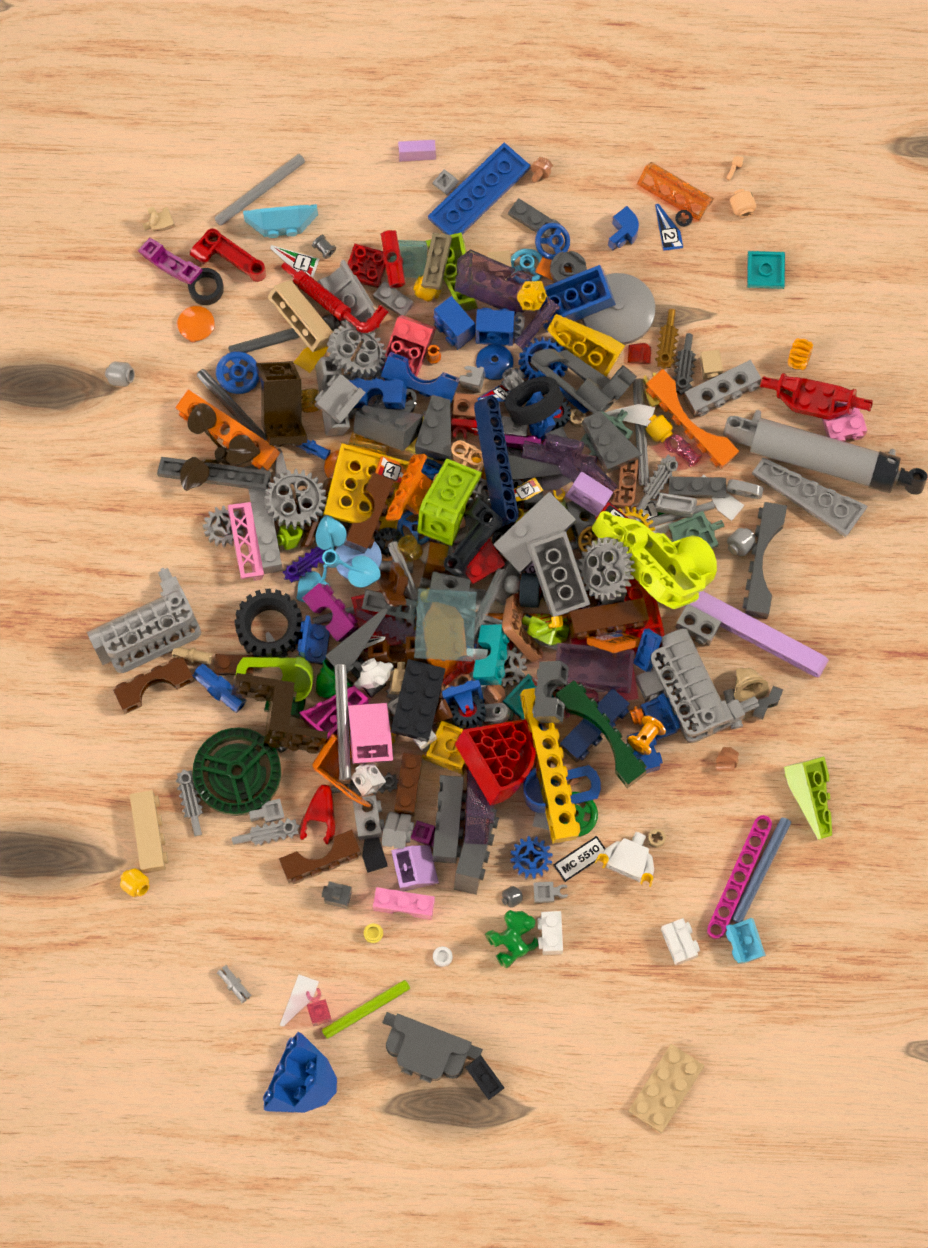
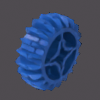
(528, 352)

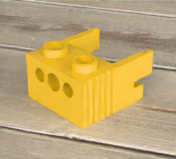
(443, 749)

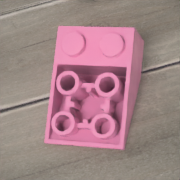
(370, 733)

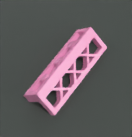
(254, 556)

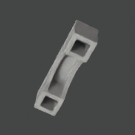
(325, 371)

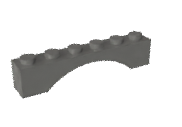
(759, 596)

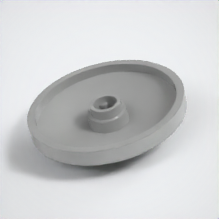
(632, 313)

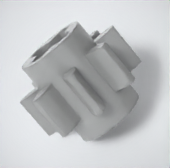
(512, 378)

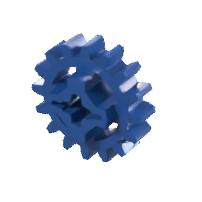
(522, 858)

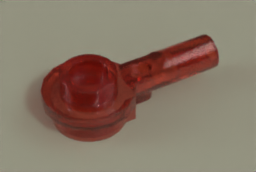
(462, 667)

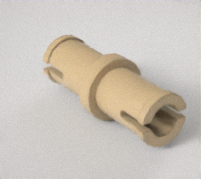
(192, 655)

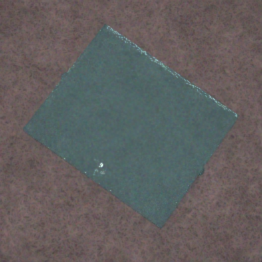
(445, 625)

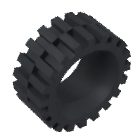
(261, 603)

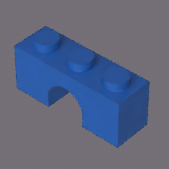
(392, 391)

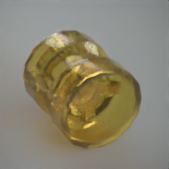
(308, 398)
(409, 546)

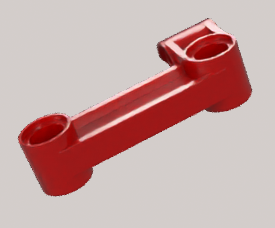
(204, 250)

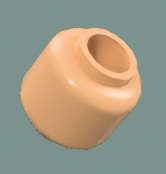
(743, 203)

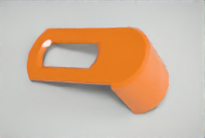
(328, 766)

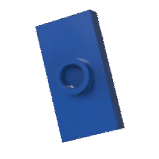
(649, 643)

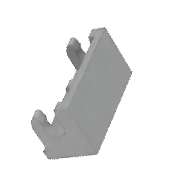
(474, 380)

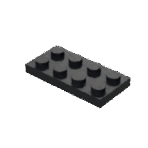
(418, 700)

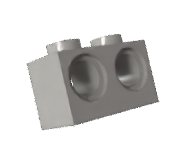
(700, 620)
(363, 818)

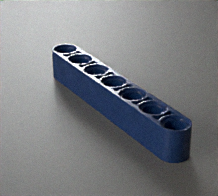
(496, 459)

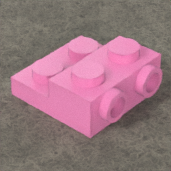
(846, 426)

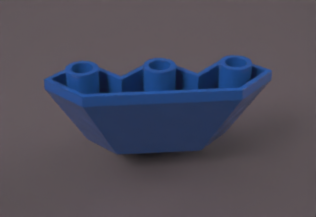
(300, 1079)

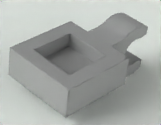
(270, 812)

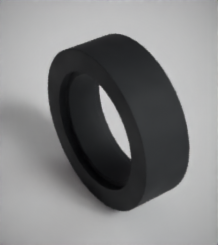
(539, 410)

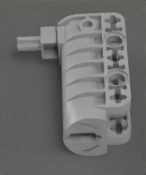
(146, 628)
(694, 688)

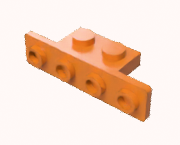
(411, 489)

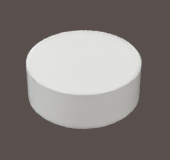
(442, 956)

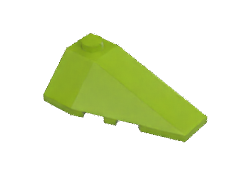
(808, 785)

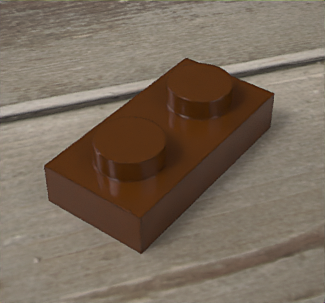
(227, 664)

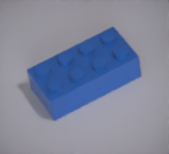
(580, 294)

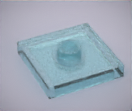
(414, 257)

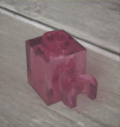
(318, 1009)

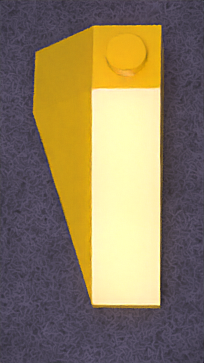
(586, 343)

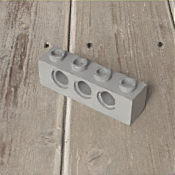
(745, 372)

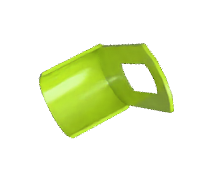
(293, 670)

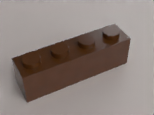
(607, 618)

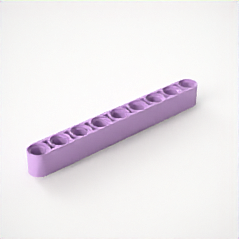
(762, 635)

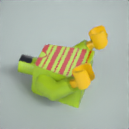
(547, 628)

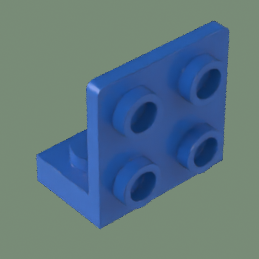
(314, 641)

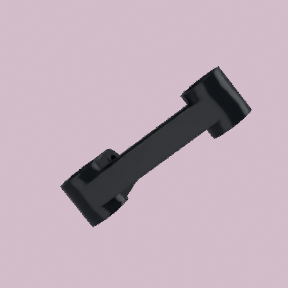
(475, 538)

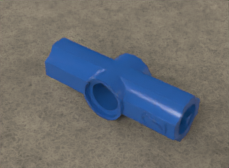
(218, 688)

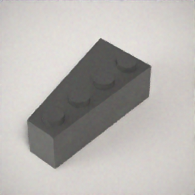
(448, 819)
(472, 861)

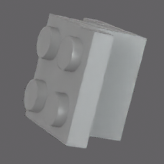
(338, 398)

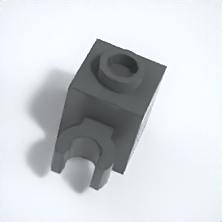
(337, 894)

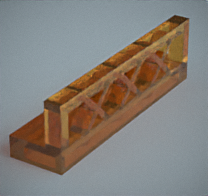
(677, 184)

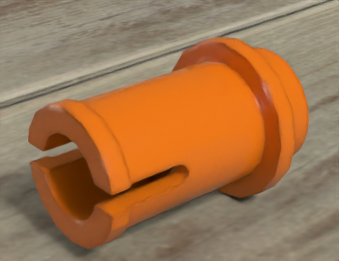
(433, 355)

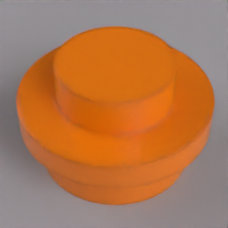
(636, 715)

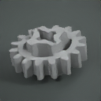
(216, 529)
(516, 672)

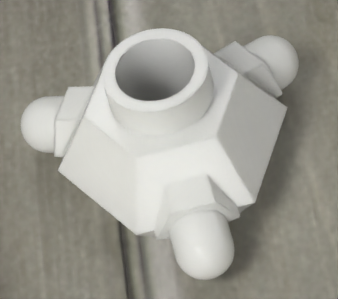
(373, 674)

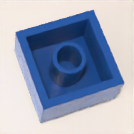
(454, 323)
(495, 326)

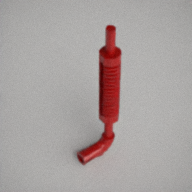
(332, 303)

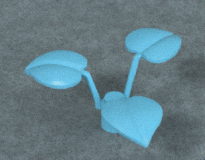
(330, 535)

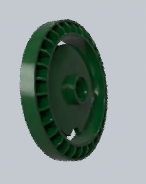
(232, 757)

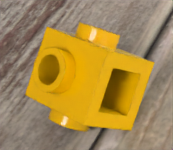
(531, 295)

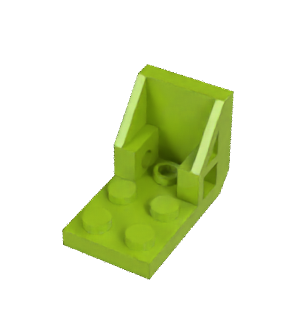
(446, 501)

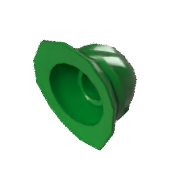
(325, 681)

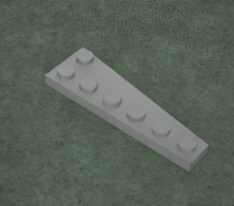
(825, 504)

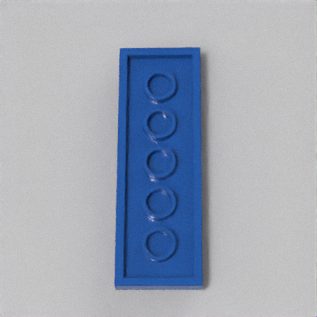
(479, 191)

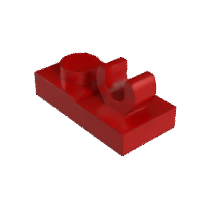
(463, 426)

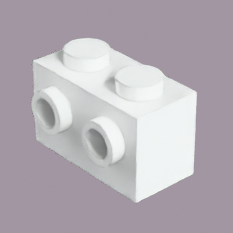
(551, 939)

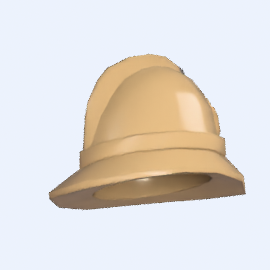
(749, 684)

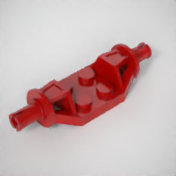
(815, 397)

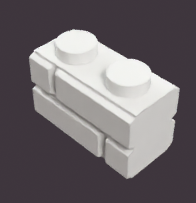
(680, 942)

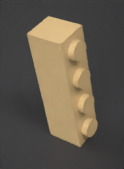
(300, 315)
(147, 831)

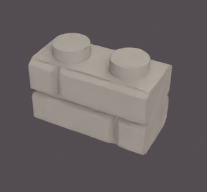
(397, 830)

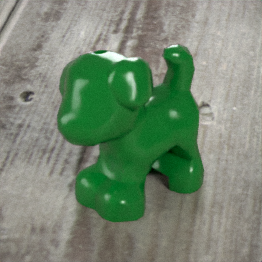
(517, 924)

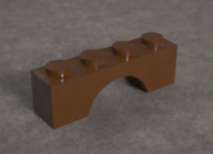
(361, 533)
(131, 693)
(343, 849)

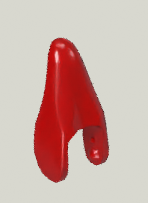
(322, 810)

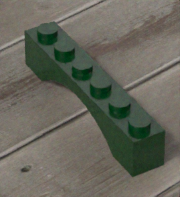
(577, 703)

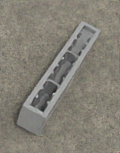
(265, 531)

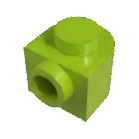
(289, 537)

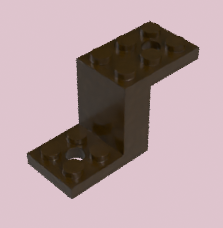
(281, 403)
(280, 699)

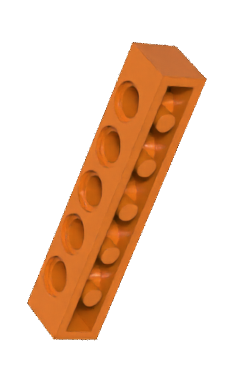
(268, 452)

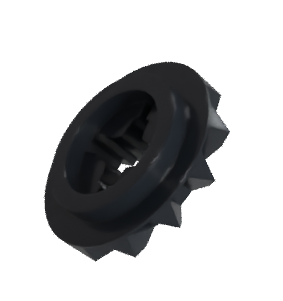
(387, 533)

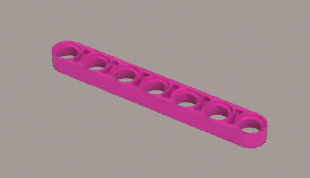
(739, 886)

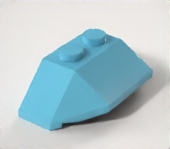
(281, 220)

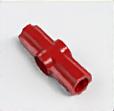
(394, 269)

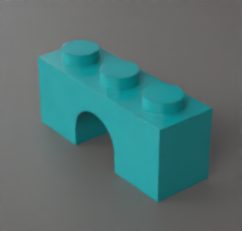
(491, 669)

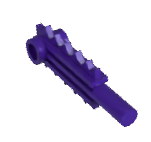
(304, 564)

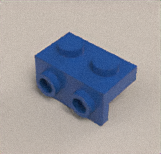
(661, 710)

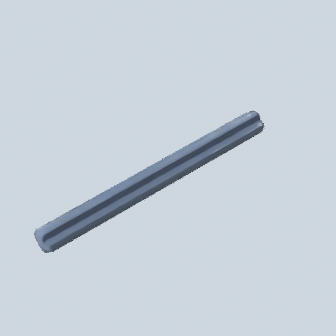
(761, 870)

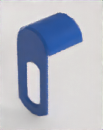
(533, 795)

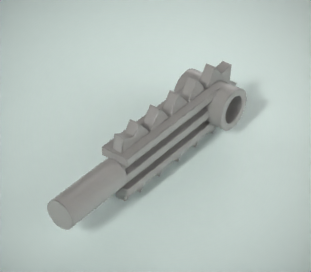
(657, 482)
(192, 809)
(258, 834)

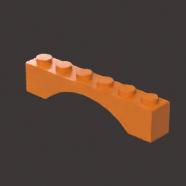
(717, 447)

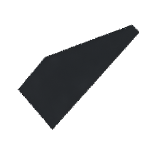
(373, 852)

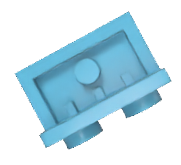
(745, 941)

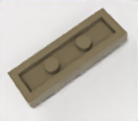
(436, 261)

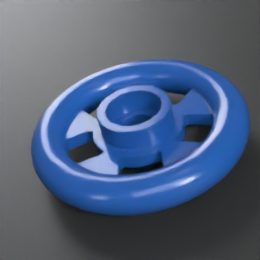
(230, 385)

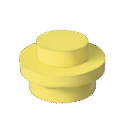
(373, 933)

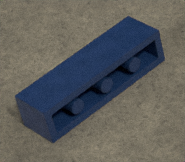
(586, 734)

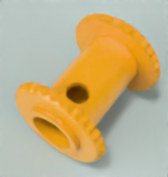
(650, 729)

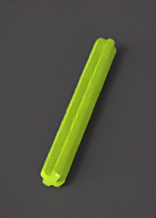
(366, 1009)

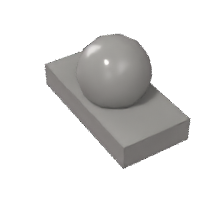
(510, 586)

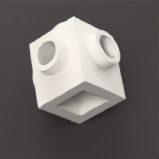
(367, 778)

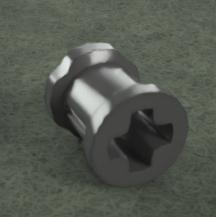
(324, 246)

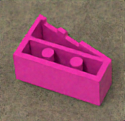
(324, 714)

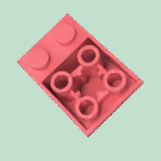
(411, 340)

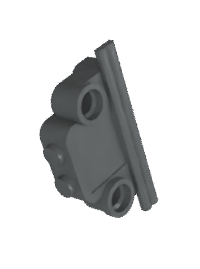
(427, 1049)

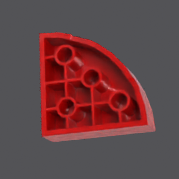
(498, 757)

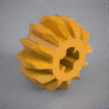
(800, 354)

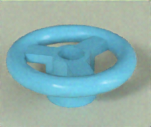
(526, 259)

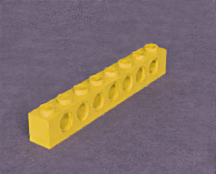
(558, 831)

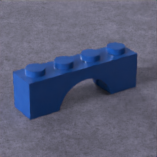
(398, 368)

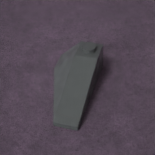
(527, 468)
(351, 648)

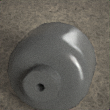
(332, 321)
(512, 896)

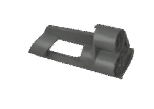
(597, 391)

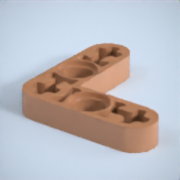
(618, 495)
(512, 628)

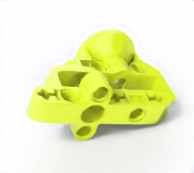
(688, 561)

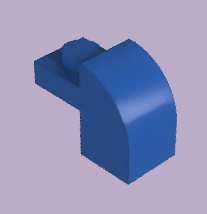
(627, 226)

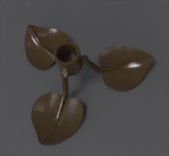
(240, 449)

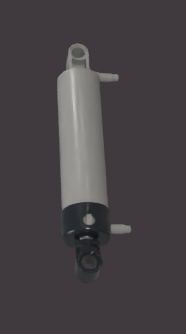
(824, 454)

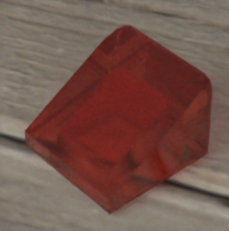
(639, 353)

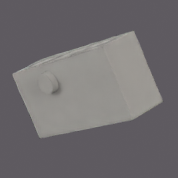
(539, 521)
(557, 573)

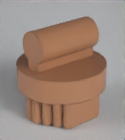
(541, 169)
(494, 694)
(727, 759)

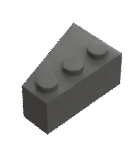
(388, 426)
(435, 432)
(609, 443)

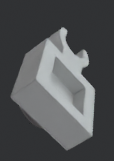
(545, 892)

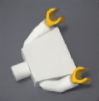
(629, 859)

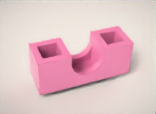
(398, 901)

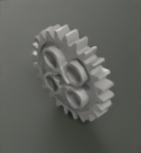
(369, 358)
(312, 495)
(599, 565)

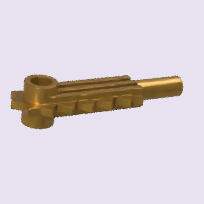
(667, 341)

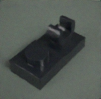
(484, 1077)

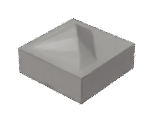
(445, 182)

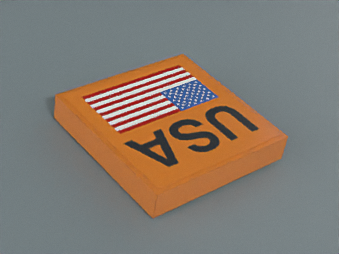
(614, 642)

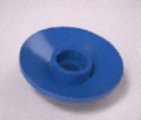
(492, 369)

